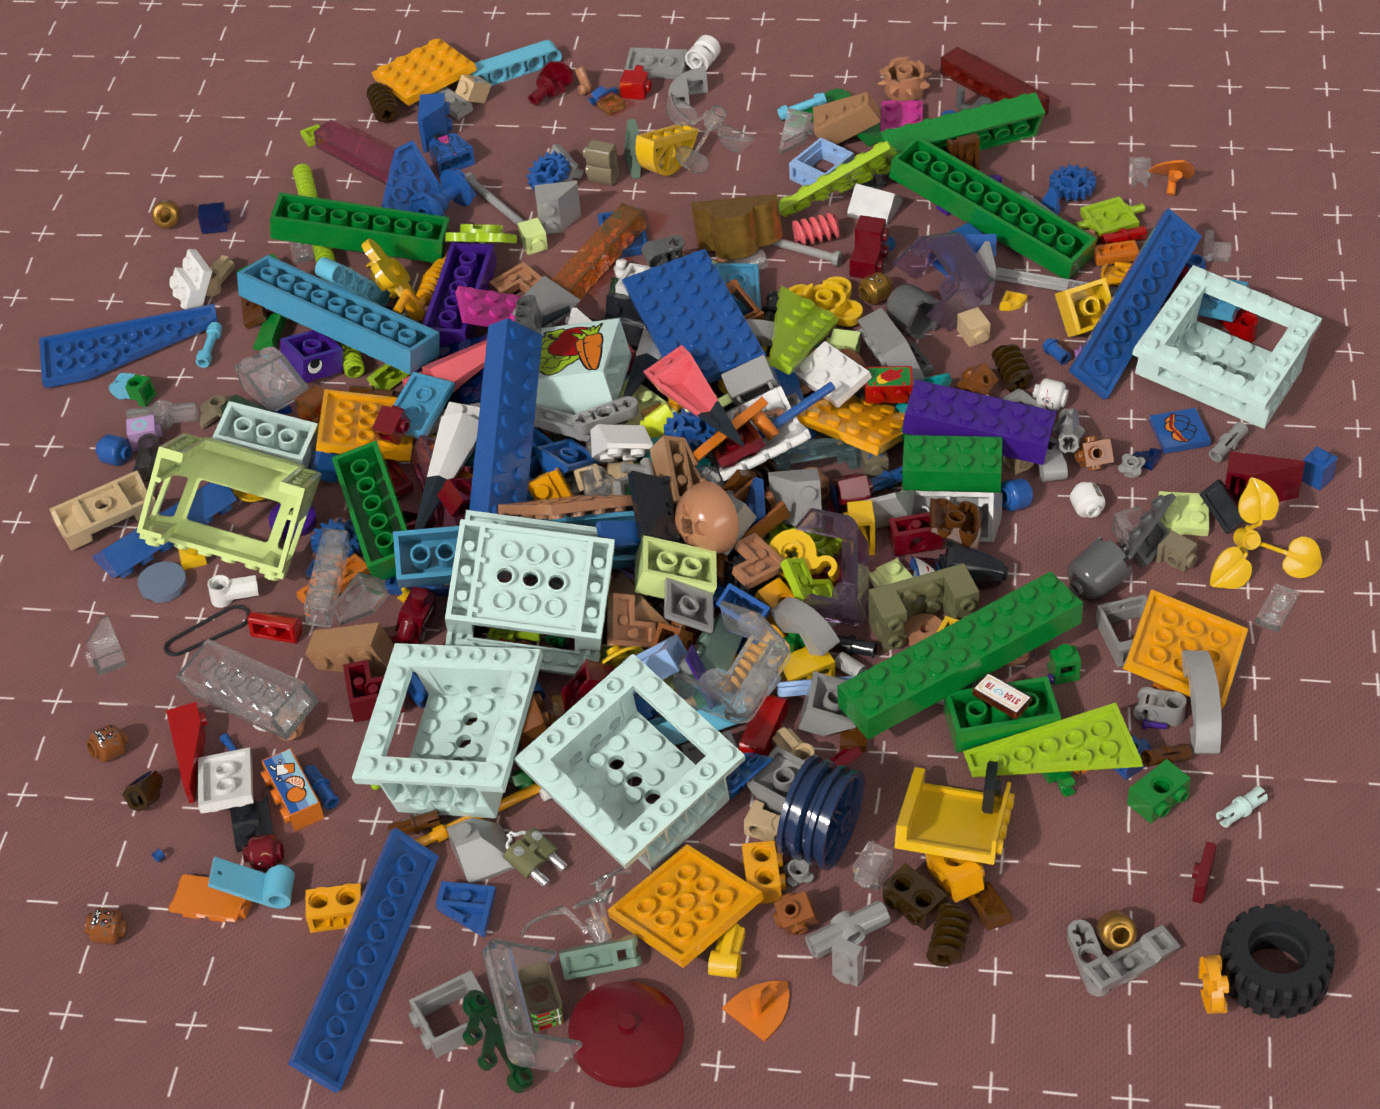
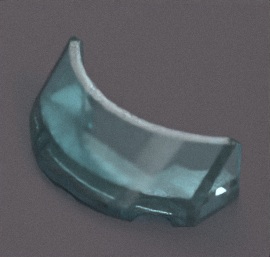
(818, 449)

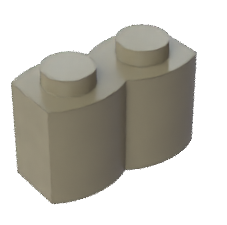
(601, 162)

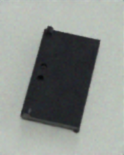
(653, 506)

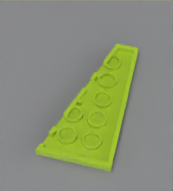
(842, 179)
(797, 330)
(1072, 744)

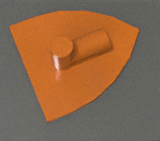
(1175, 170)
(760, 1007)

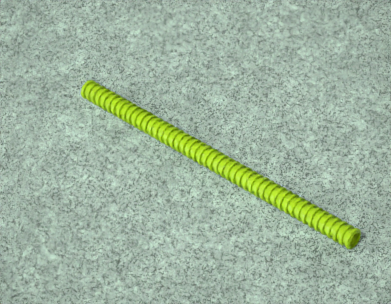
(305, 186)

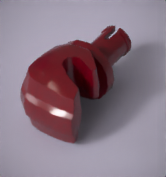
(551, 81)

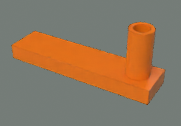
(754, 413)

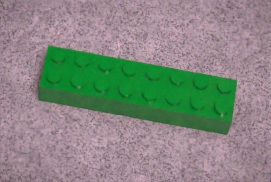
(994, 124)
(351, 224)

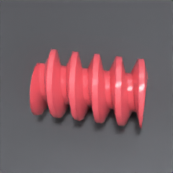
(816, 228)

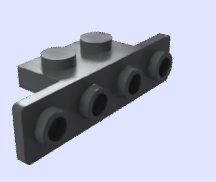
(1150, 532)

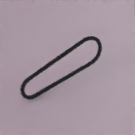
(202, 623)

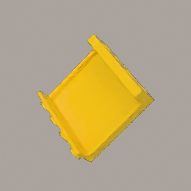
(952, 821)

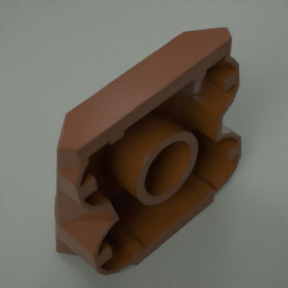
(955, 521)

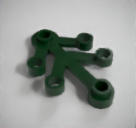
(479, 1009)

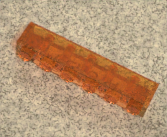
(601, 250)

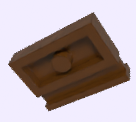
(965, 149)

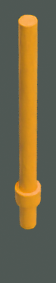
(440, 832)

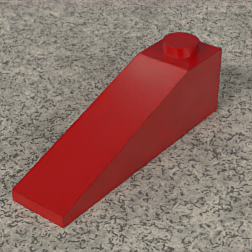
(189, 741)

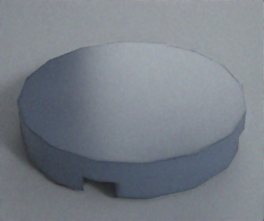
(162, 581)

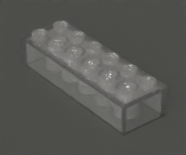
(247, 689)

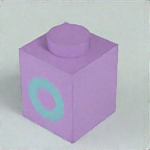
(140, 426)

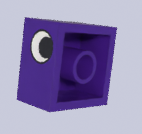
(313, 355)

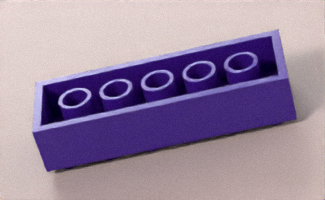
(467, 267)
(956, 412)

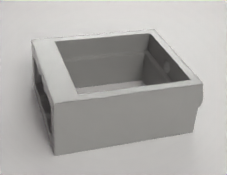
(1113, 612)
(436, 999)

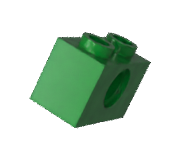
(1159, 791)

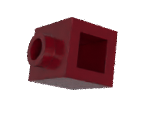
(391, 424)

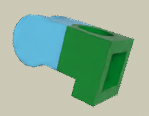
(133, 387)

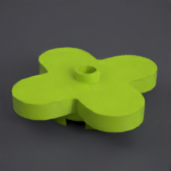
(481, 234)

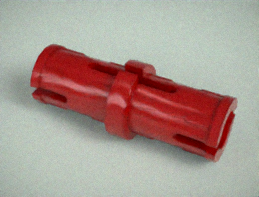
(1123, 234)

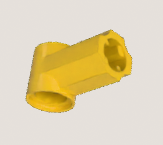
(726, 958)

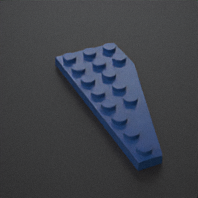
(99, 349)

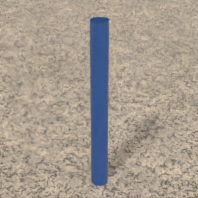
(802, 406)

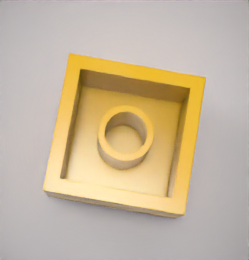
(1083, 306)

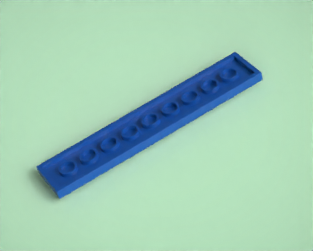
(1135, 304)
(363, 961)

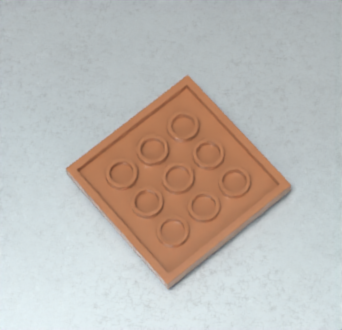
(566, 506)

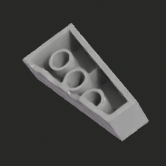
(887, 342)

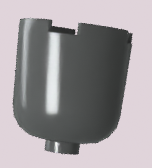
(909, 308)
(1098, 570)

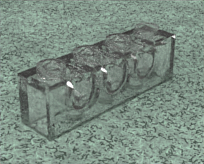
(326, 577)

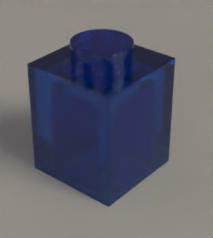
(213, 218)

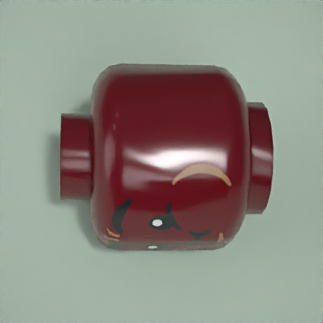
(263, 852)

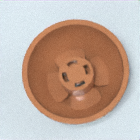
(707, 518)

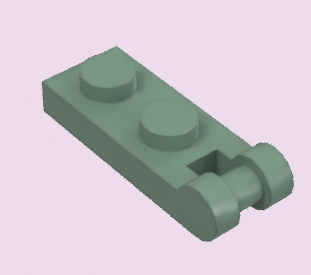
(599, 957)

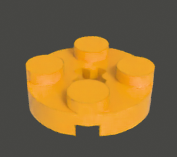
(1115, 274)
(1213, 984)

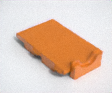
(199, 901)

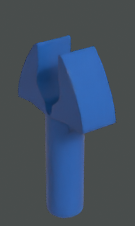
(600, 93)

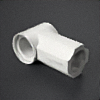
(225, 590)

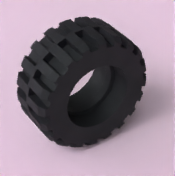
(1285, 931)

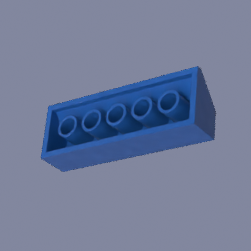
(130, 549)

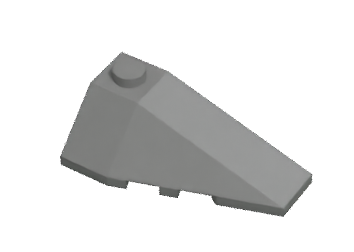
(988, 503)

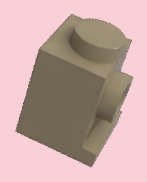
(1177, 551)

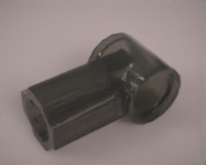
(146, 457)

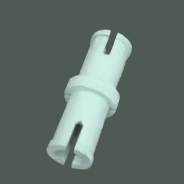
(1241, 806)

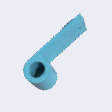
(268, 888)

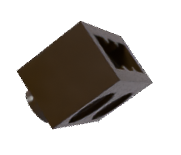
(917, 893)

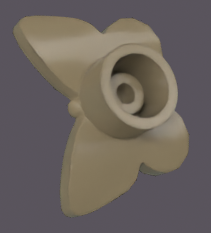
(212, 409)

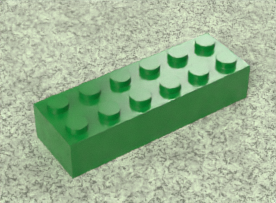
(371, 505)

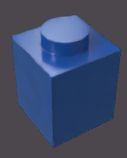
(1319, 468)

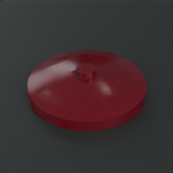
(626, 1034)

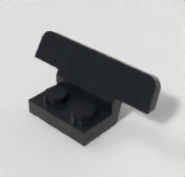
(622, 307)

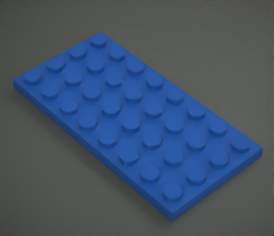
(693, 308)

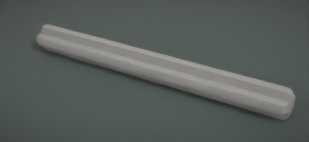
(1037, 280)

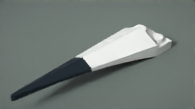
(645, 357)
(451, 451)

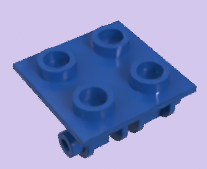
(745, 771)

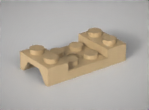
(81, 517)

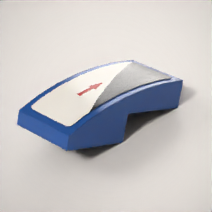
(923, 565)

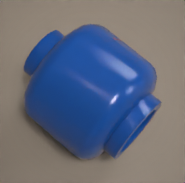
(113, 450)
(1016, 494)

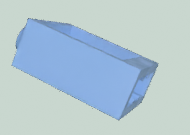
(801, 166)
(663, 657)

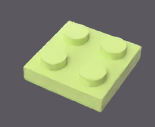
(1186, 514)

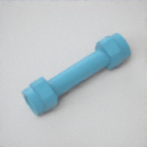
(818, 99)
(204, 356)

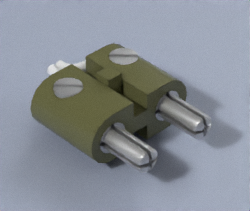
(531, 853)

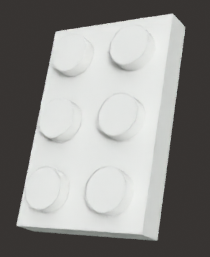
(830, 365)
(225, 780)

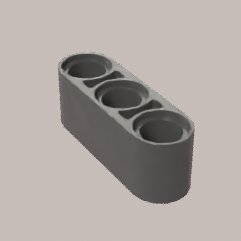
(528, 313)

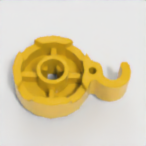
(801, 543)

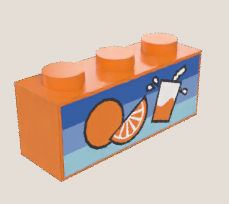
(291, 790)

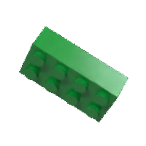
(952, 463)
(979, 723)

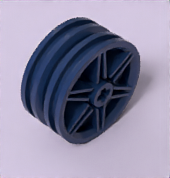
(820, 812)

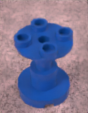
(455, 189)

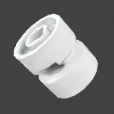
(703, 52)

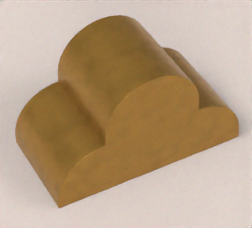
(737, 225)

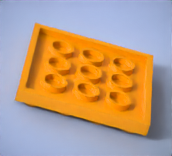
(424, 70)
(857, 423)
(348, 424)
(1175, 626)
(685, 905)

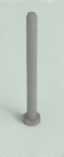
(471, 179)
(835, 257)

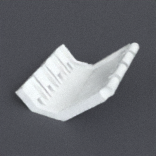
(790, 434)

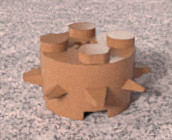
(904, 79)

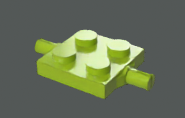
(1109, 216)

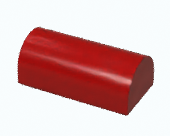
(274, 627)

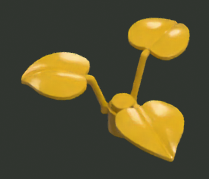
(1255, 505)

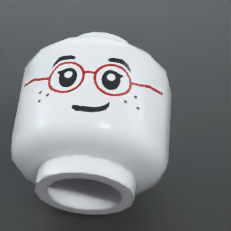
(1051, 394)

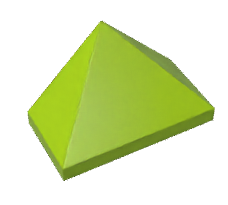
(386, 377)

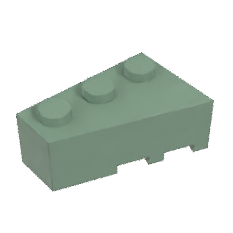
(716, 648)

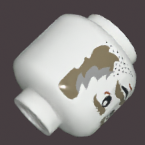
(1086, 499)

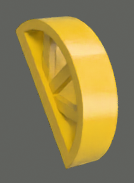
(667, 140)

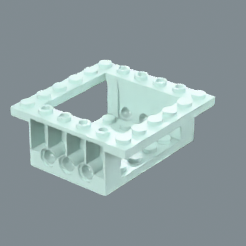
(1220, 366)
(536, 547)
(461, 685)
(576, 754)

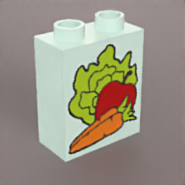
(582, 365)

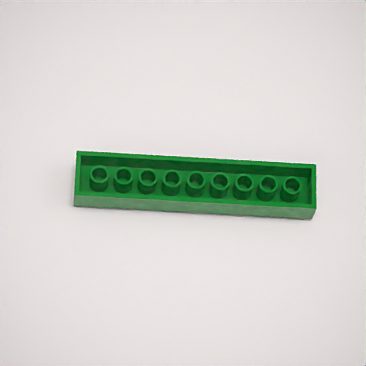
(992, 208)
(959, 655)

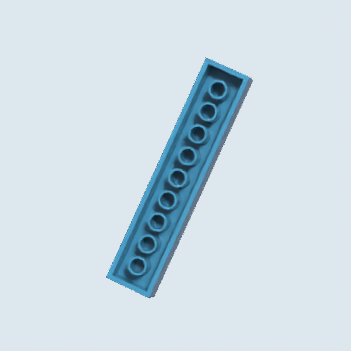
(339, 314)
(428, 554)

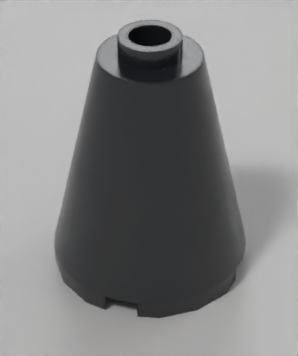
(982, 567)

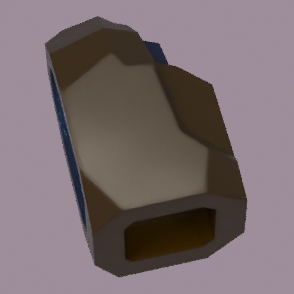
(143, 790)

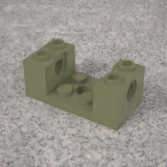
(940, 590)

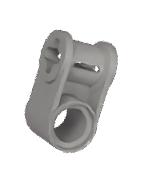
(1054, 464)
(1161, 706)

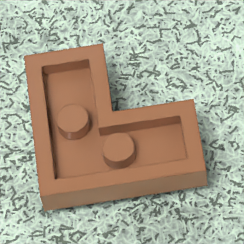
(517, 278)
(760, 561)
(621, 623)

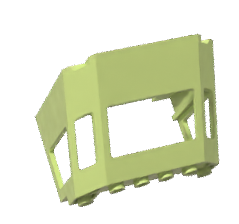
(238, 469)

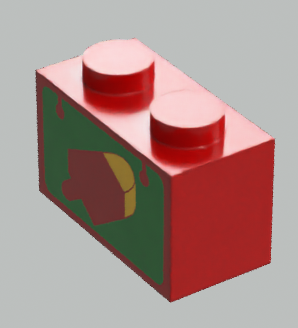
(889, 384)

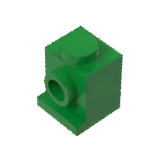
(1064, 657)

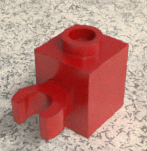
(635, 83)

